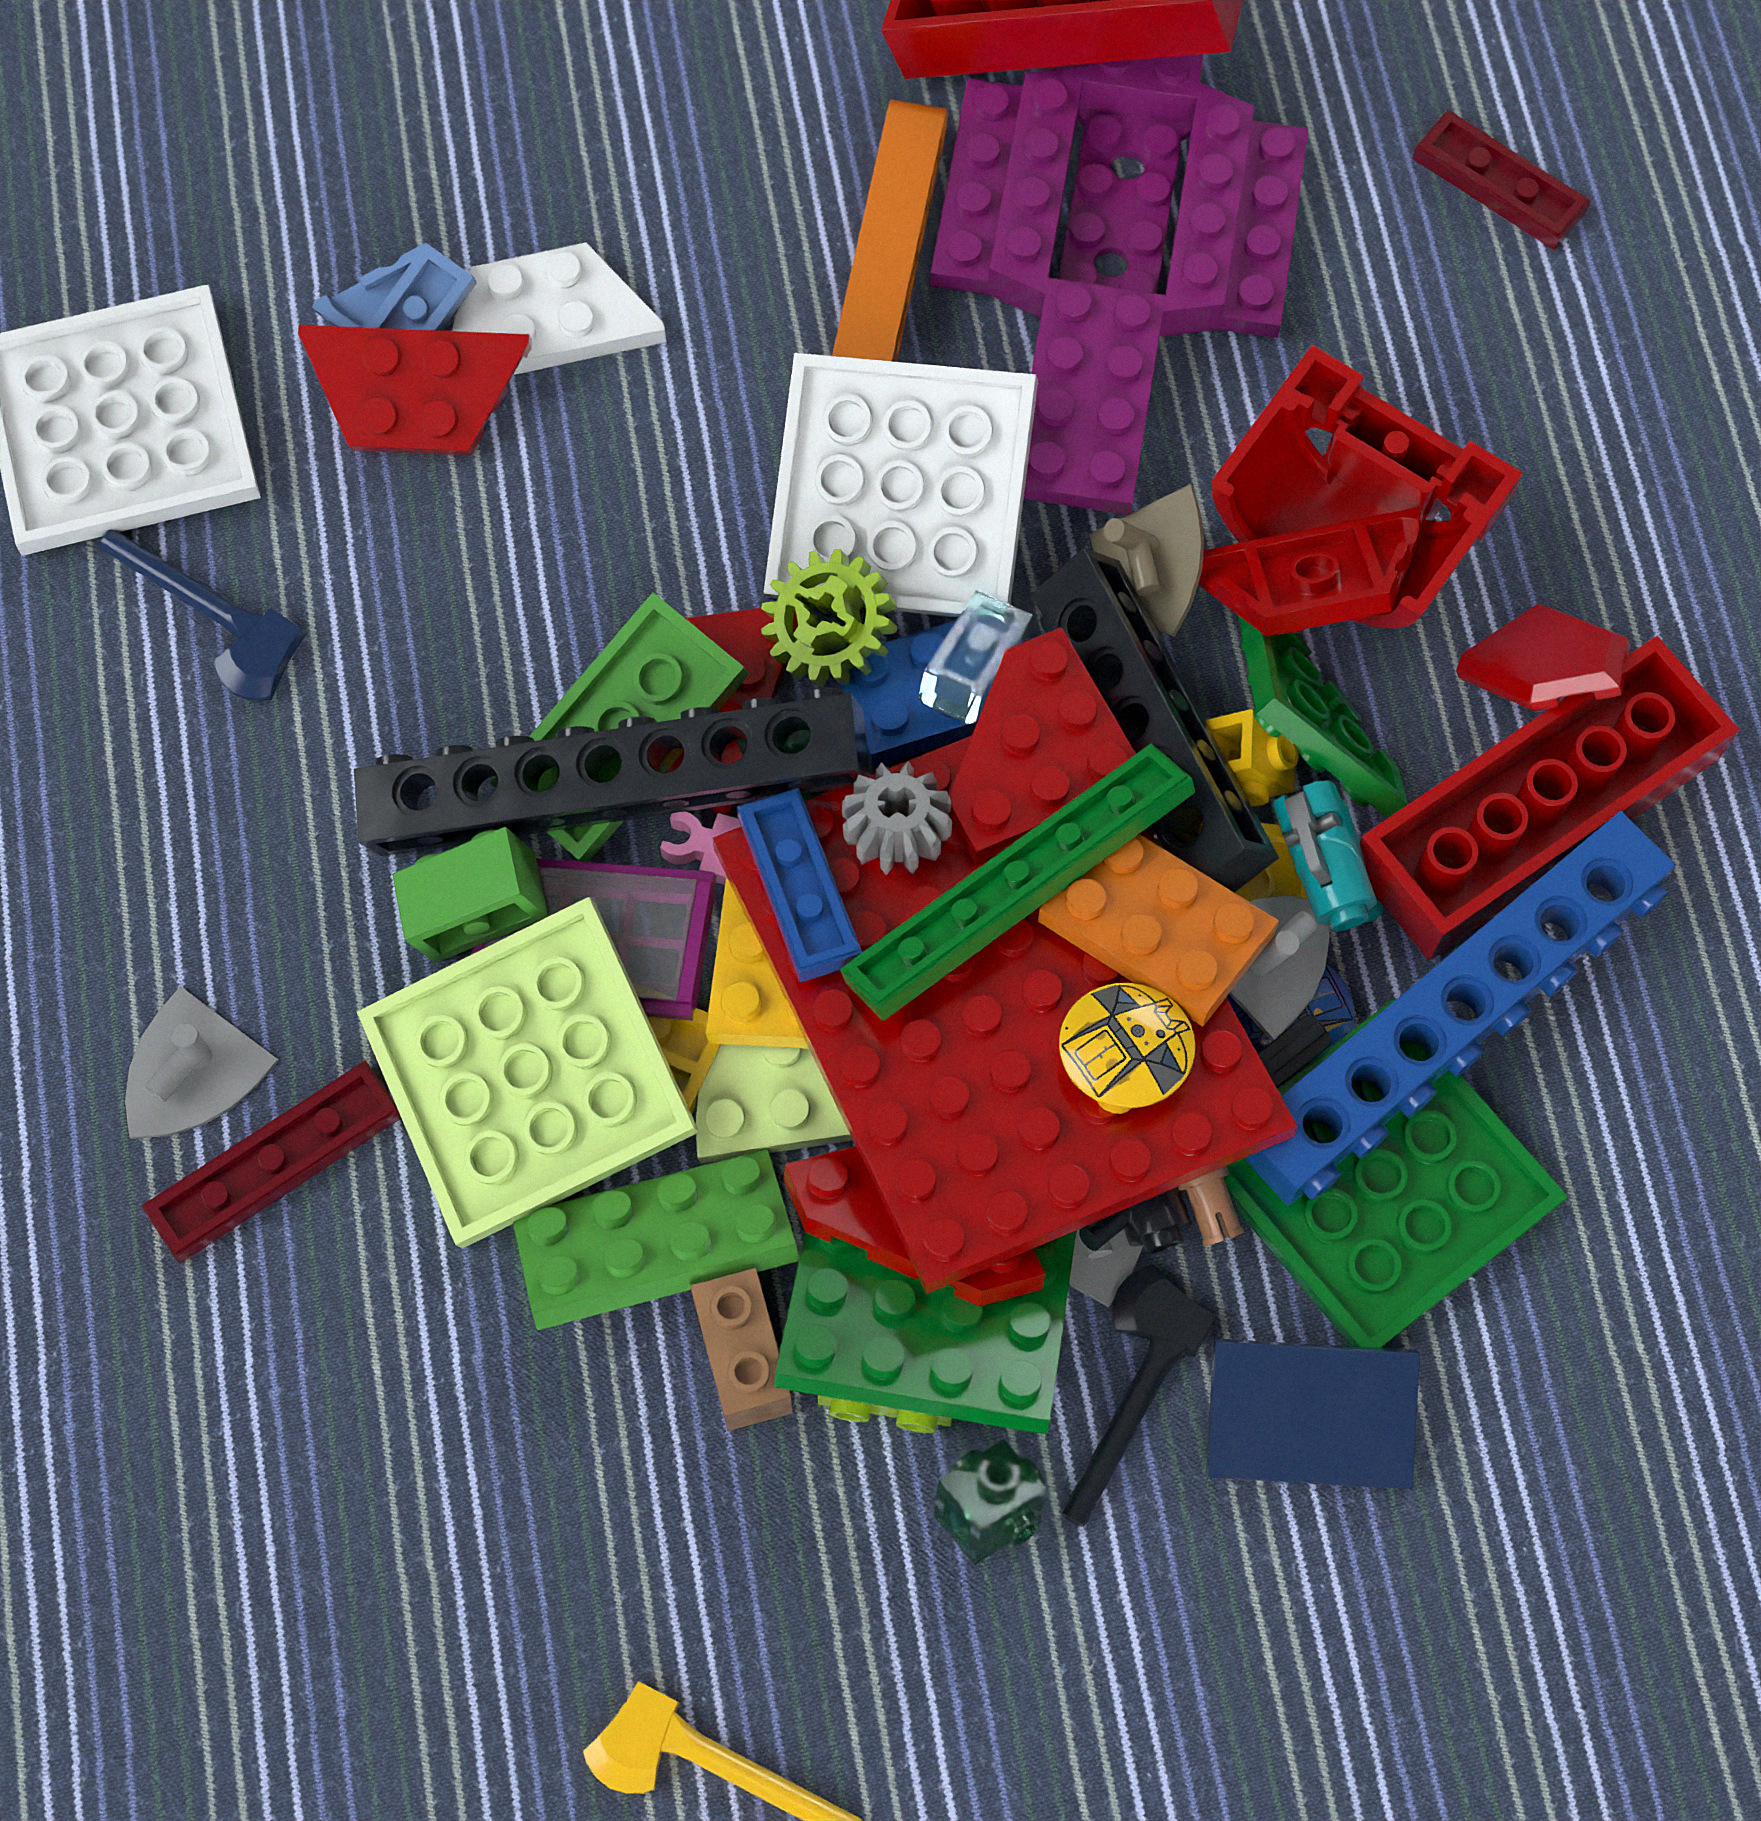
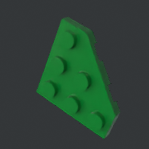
(1317, 719)

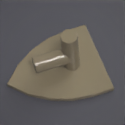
(1160, 554)

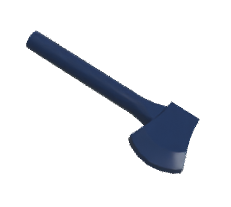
(264, 642)

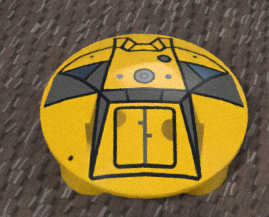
(1126, 1046)

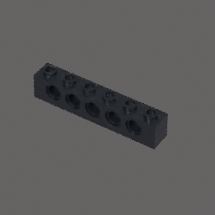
(1143, 686)

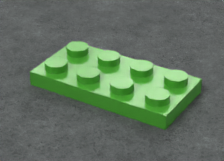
(647, 670)
(653, 1239)

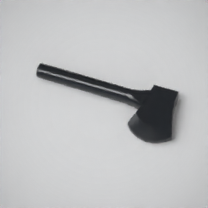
(1176, 1326)

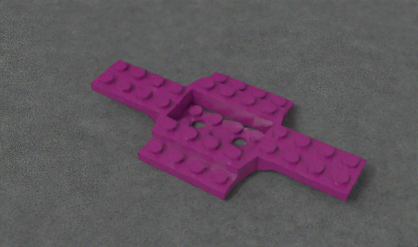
(1097, 329)

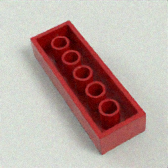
(1008, 35)
(1540, 795)

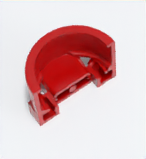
(1371, 468)

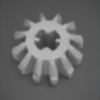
(897, 818)

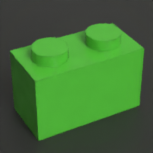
(469, 894)

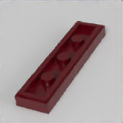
(271, 1161)

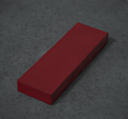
(1501, 179)

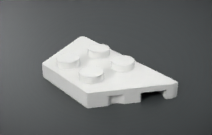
(564, 302)

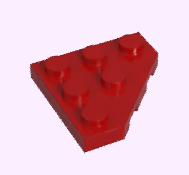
(1034, 745)
(841, 1201)

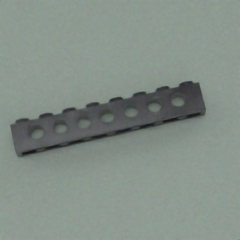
(391, 789)

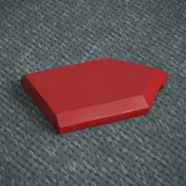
(1547, 658)

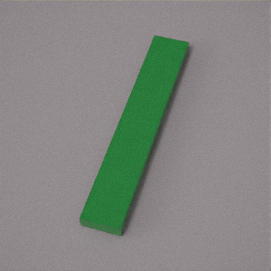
(1017, 881)

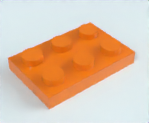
(1162, 925)

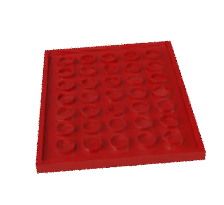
(965, 1086)

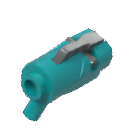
(1327, 856)

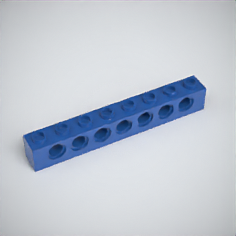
(1612, 857)

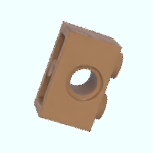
(740, 1348)

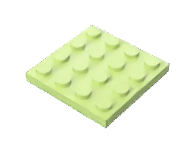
(526, 1072)

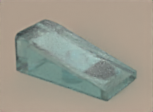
(970, 656)

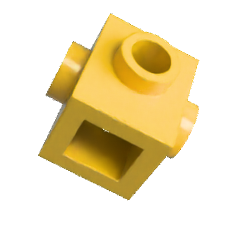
(1257, 759)

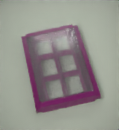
(653, 918)

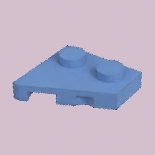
(413, 293)

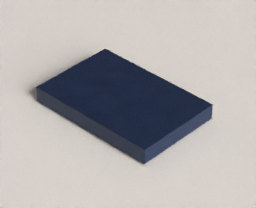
(1313, 1413)

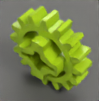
(820, 638)

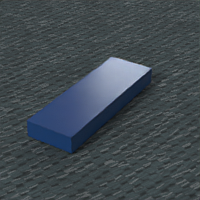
(799, 884)

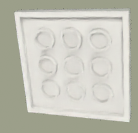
(119, 421)
(908, 472)

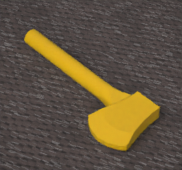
(631, 1747)

